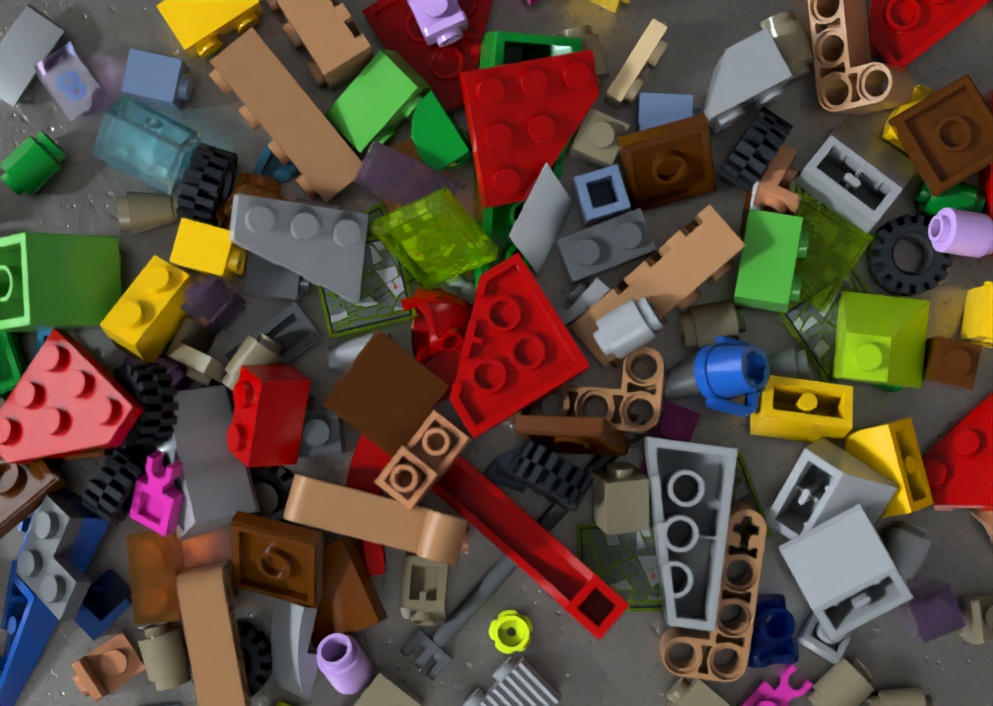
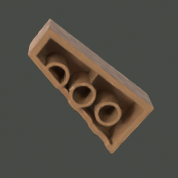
(328, 37)
(286, 114)
(666, 277)

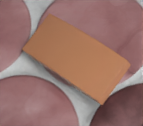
(423, 460)

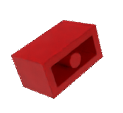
(268, 415)

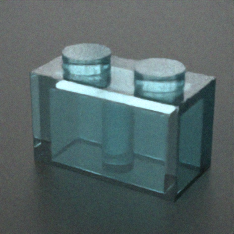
(146, 144)

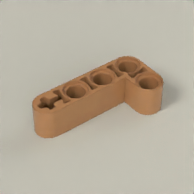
(854, 67)
(619, 400)
(376, 519)
(738, 591)
(213, 634)

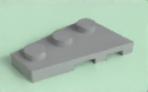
(307, 239)

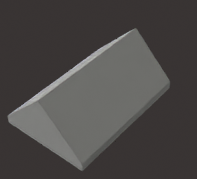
(211, 476)

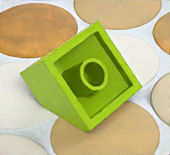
(880, 339)

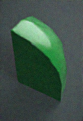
(437, 134)

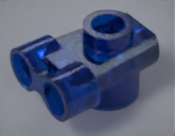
(772, 639)

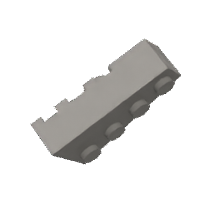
(690, 525)

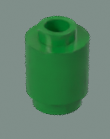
(32, 164)
(960, 196)

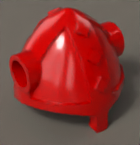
(439, 322)

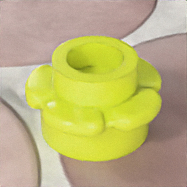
(505, 642)

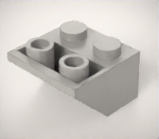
(745, 78)
(856, 174)
(826, 485)
(845, 572)

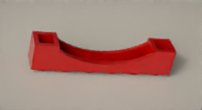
(531, 547)

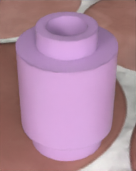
(961, 232)
(344, 663)

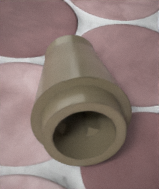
(146, 211)

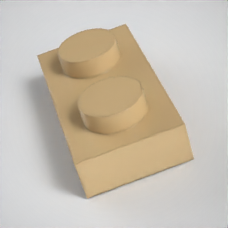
(647, 50)

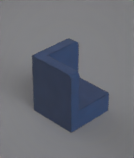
(104, 604)

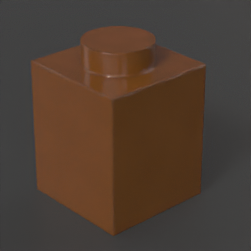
(950, 363)

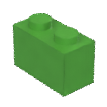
(378, 101)
(769, 261)

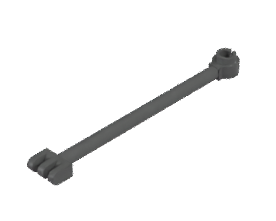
(435, 644)

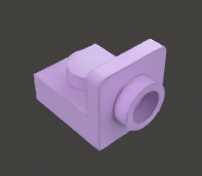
(439, 20)

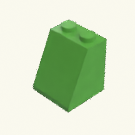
(57, 281)

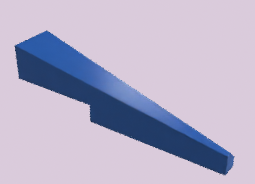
(26, 616)

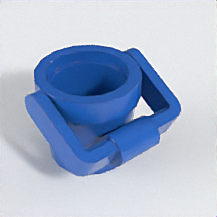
(731, 370)

